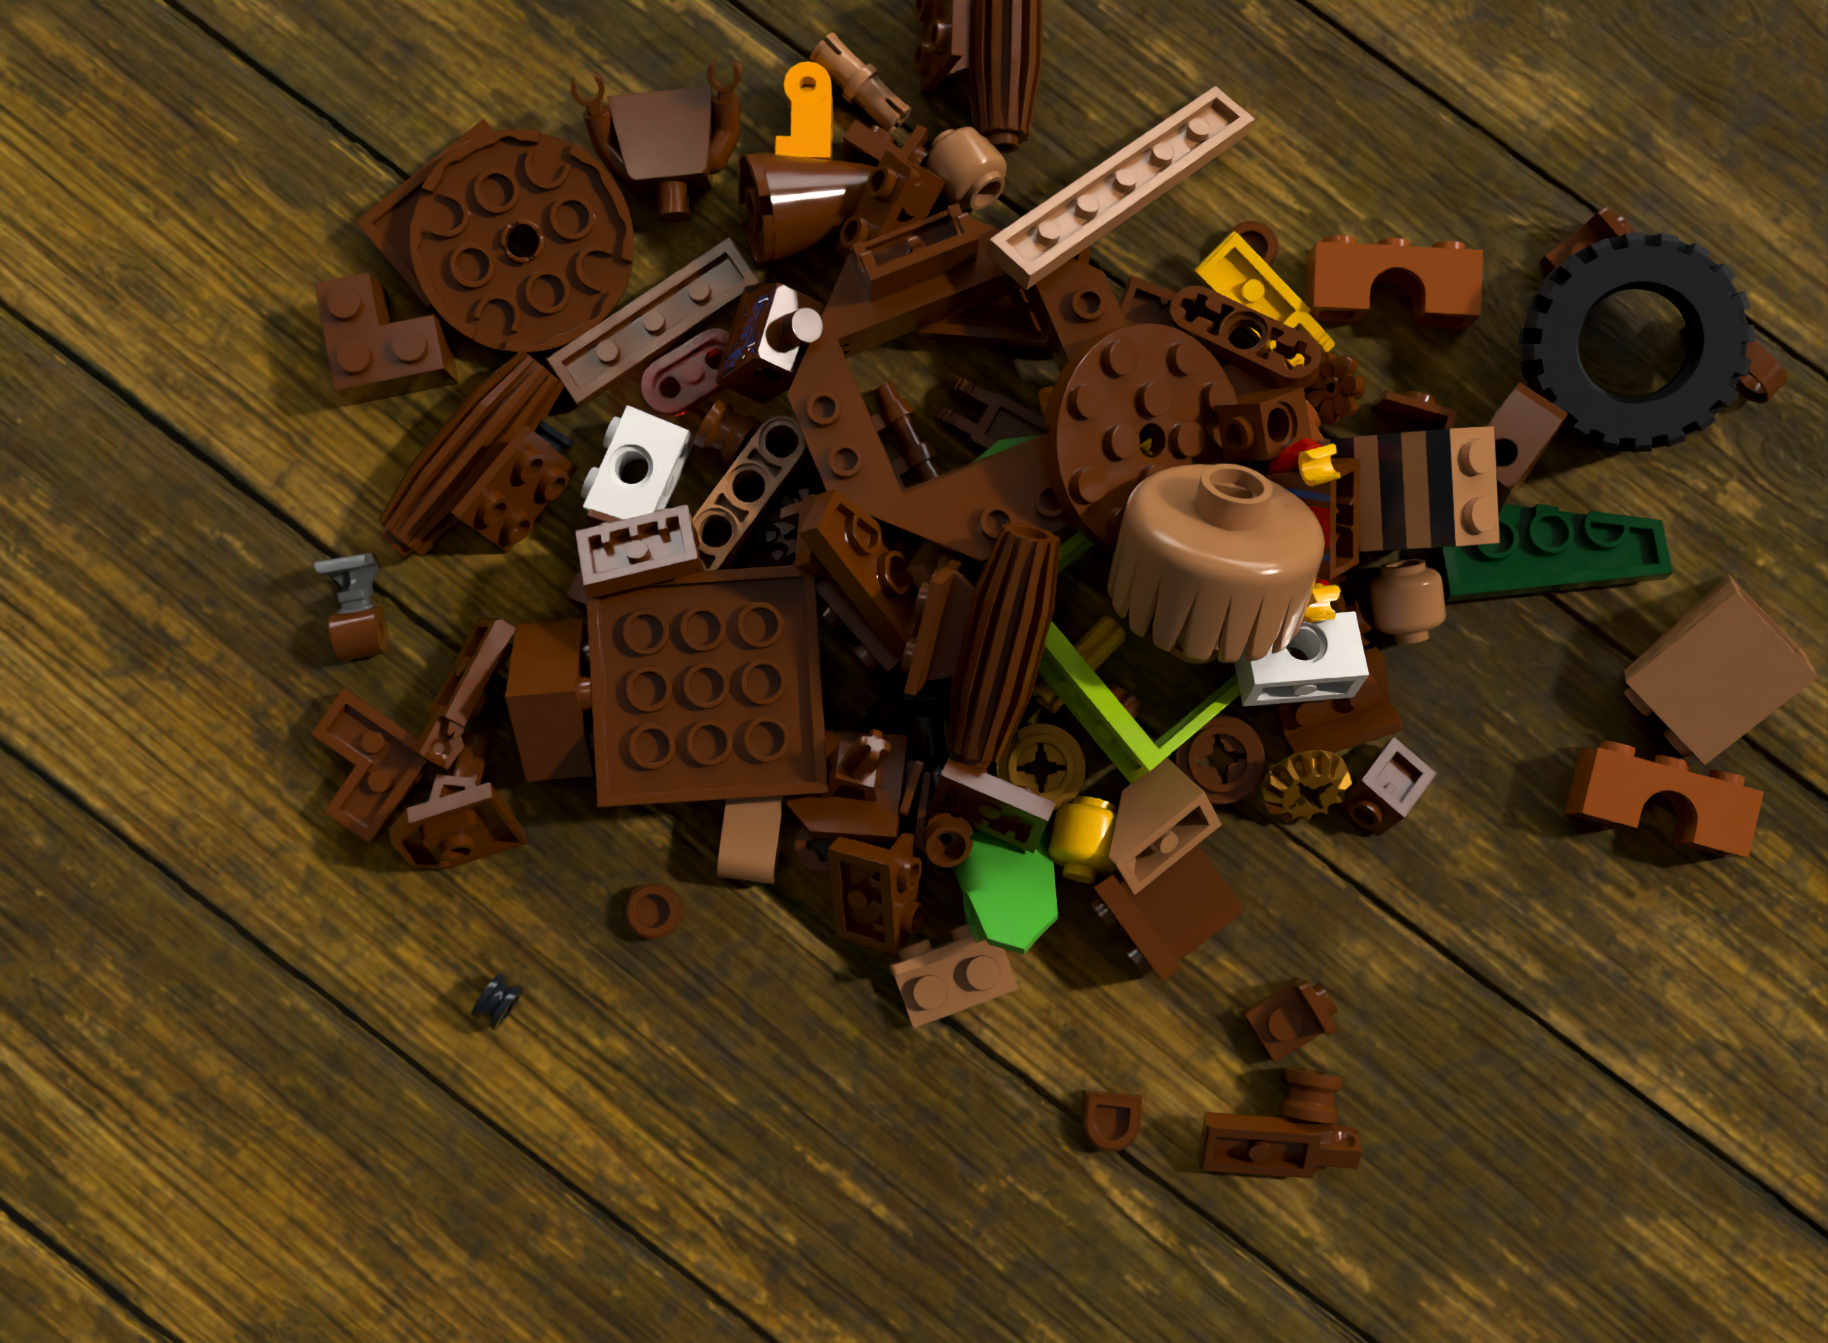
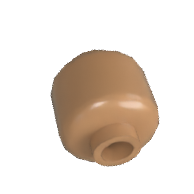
(969, 166)
(1407, 600)

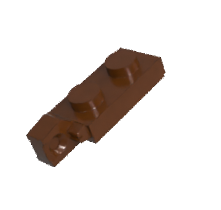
(463, 690)
(1275, 1145)

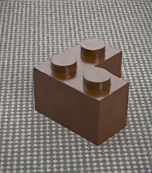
(373, 355)
(552, 699)

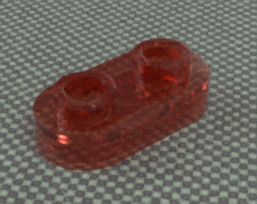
(688, 368)

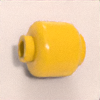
(1083, 838)

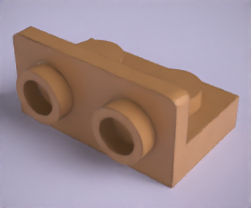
(950, 976)

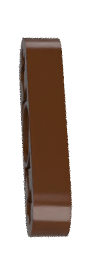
(1288, 340)

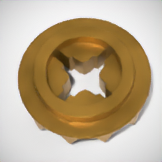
(1059, 749)
(1318, 769)

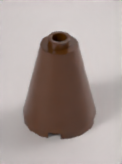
(796, 201)

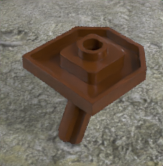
(863, 788)
(460, 818)

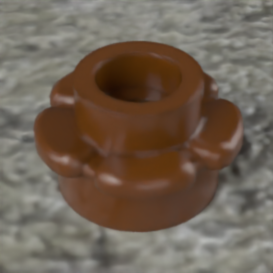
(949, 852)

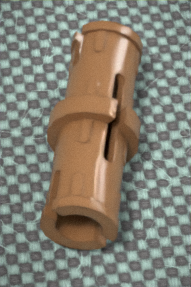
(860, 83)

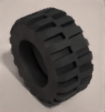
(1713, 356)

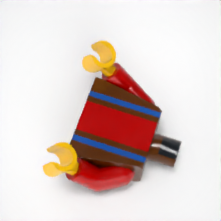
(1332, 494)

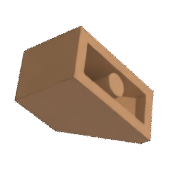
(1159, 824)

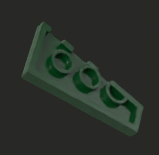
(1555, 552)

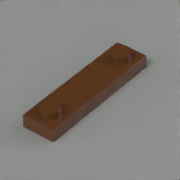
(653, 323)

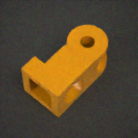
(811, 110)

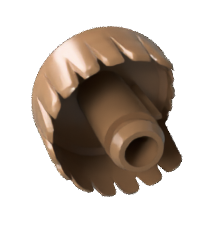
(1215, 562)

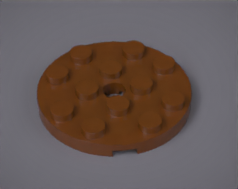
(511, 184)
(1104, 400)

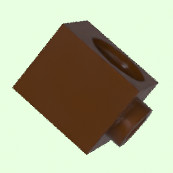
(1262, 423)

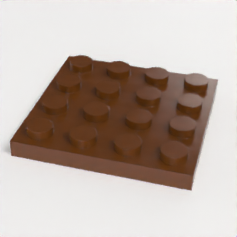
(708, 688)

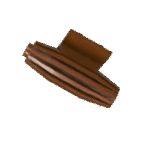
(1001, 56)
(483, 465)
(986, 639)

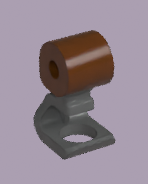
(358, 627)

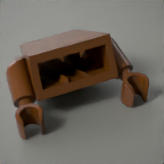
(666, 138)

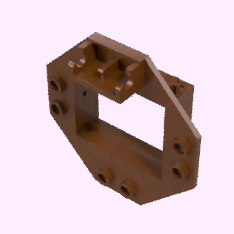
(900, 287)

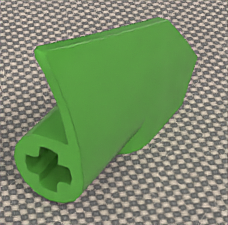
(1007, 892)

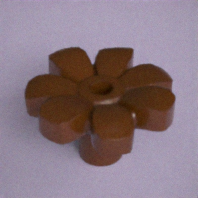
(1336, 388)

